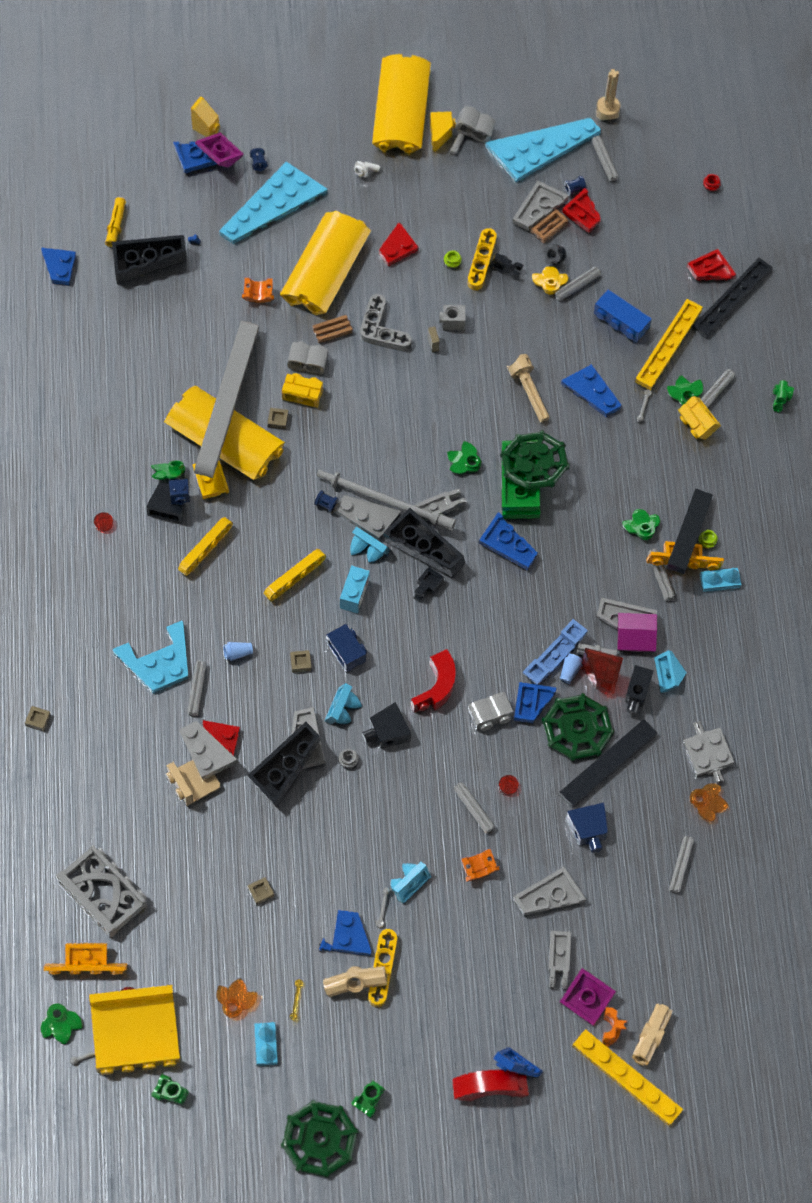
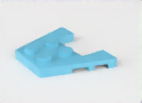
(161, 667)

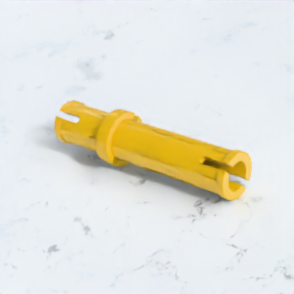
(114, 227)

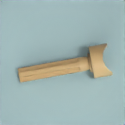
(608, 106)
(521, 369)

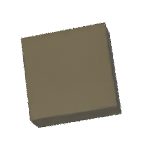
(433, 339)
(277, 418)
(300, 661)
(37, 718)
(260, 891)

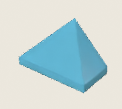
(669, 671)

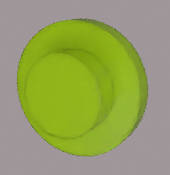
(452, 259)
(708, 539)

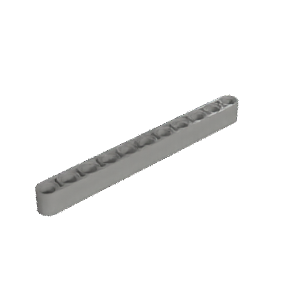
(226, 399)

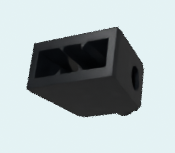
(161, 507)
(639, 684)
(388, 728)

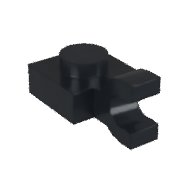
(503, 265)
(429, 582)

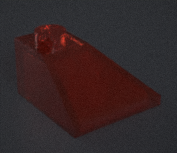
(602, 669)

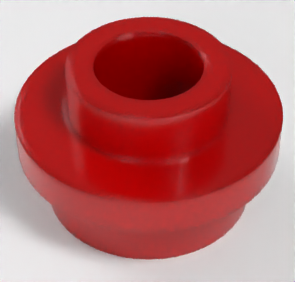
(711, 178)

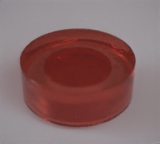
(103, 522)
(508, 785)

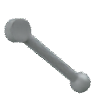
(647, 394)
(379, 923)
(74, 1060)

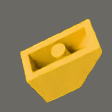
(204, 118)
(441, 128)

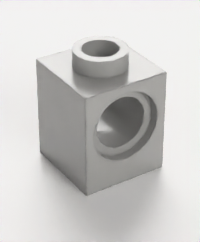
(456, 323)

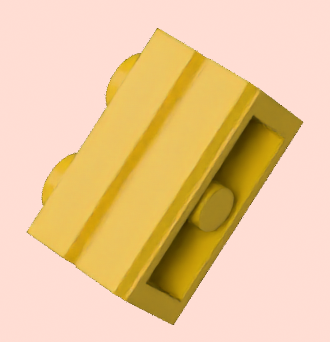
(302, 390)
(699, 418)

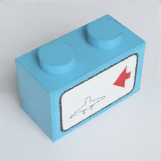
(354, 589)

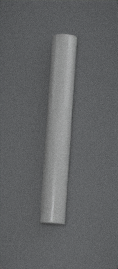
(457, 143)

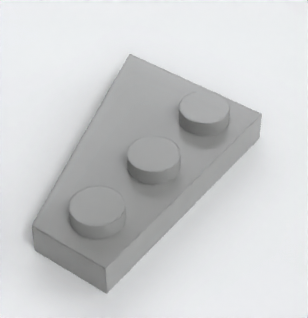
(538, 205)
(367, 516)
(609, 611)
(308, 715)
(206, 751)
(549, 893)

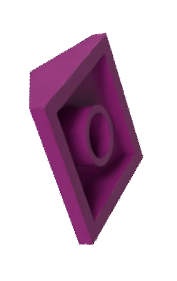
(220, 149)
(637, 632)
(588, 996)

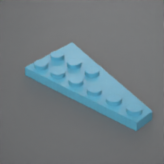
(533, 150)
(274, 200)

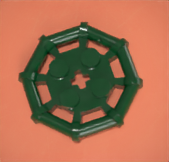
(534, 451)
(573, 736)
(325, 1149)

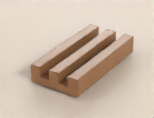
(535, 230)
(331, 326)

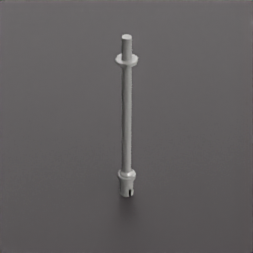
(436, 518)

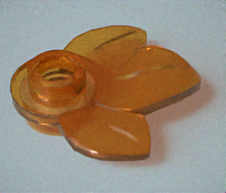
(711, 803)
(237, 996)

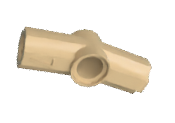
(343, 982)
(652, 1034)

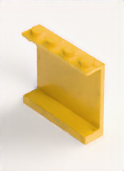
(134, 1029)

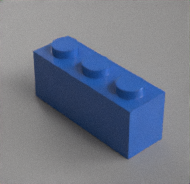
(622, 316)

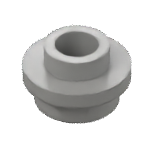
(348, 753)

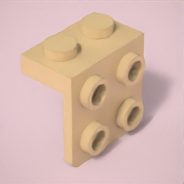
(189, 782)

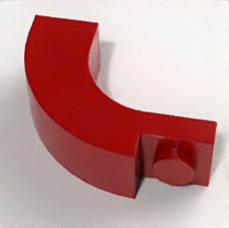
(438, 695)
(489, 1082)

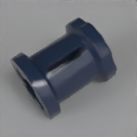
(258, 159)
(575, 185)
(326, 501)

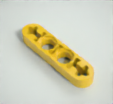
(482, 259)
(205, 546)
(294, 575)
(388, 966)

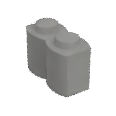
(475, 124)
(307, 358)
(490, 711)

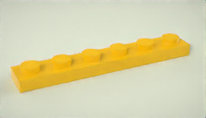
(668, 344)
(627, 1077)

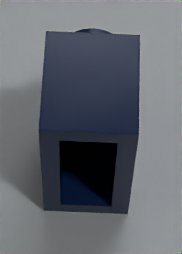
(346, 647)

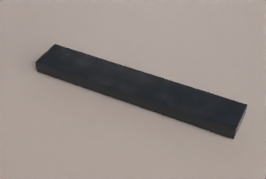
(732, 298)
(689, 531)
(608, 763)

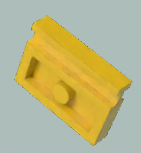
(213, 486)

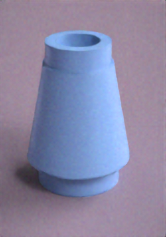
(237, 650)
(571, 666)

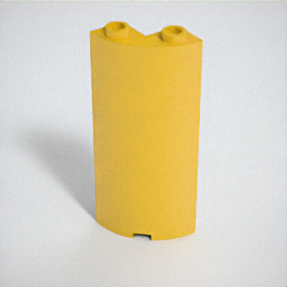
(401, 103)
(325, 262)
(246, 443)

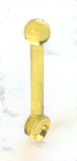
(298, 983)

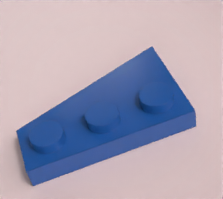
(192, 157)
(593, 389)
(507, 543)
(511, 1060)

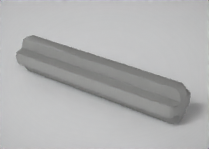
(605, 158)
(577, 284)
(718, 387)
(663, 580)
(196, 689)
(474, 807)
(681, 864)

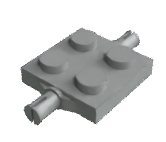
(708, 752)

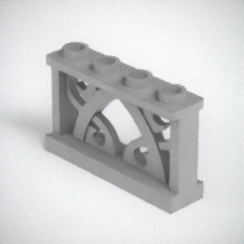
(101, 918)

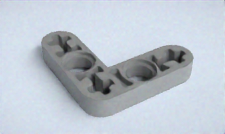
(377, 331)

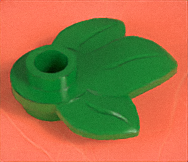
(685, 389)
(461, 459)
(171, 470)
(642, 524)
(60, 1026)

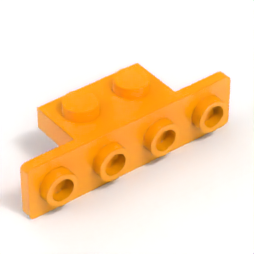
(696, 561)
(85, 957)

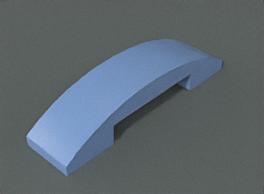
(556, 653)

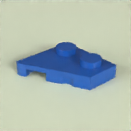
(59, 264)
(532, 701)
(350, 934)

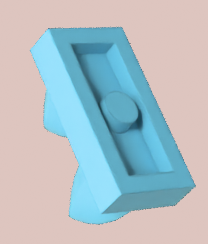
(360, 542)
(720, 579)
(343, 698)
(414, 878)
(265, 1044)

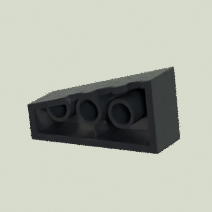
(146, 255)
(421, 541)
(284, 764)

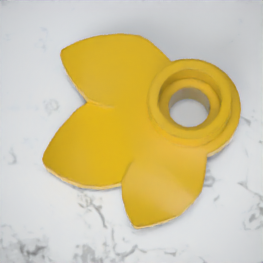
(550, 279)

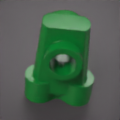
(783, 393)
(167, 1088)
(365, 1102)

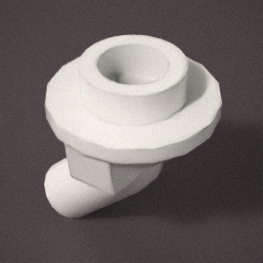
(362, 168)

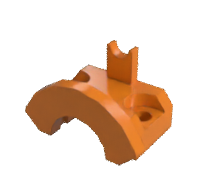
(258, 291)
(479, 865)
(612, 1036)

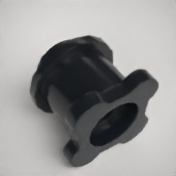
(554, 254)

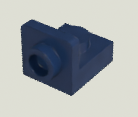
(179, 491)

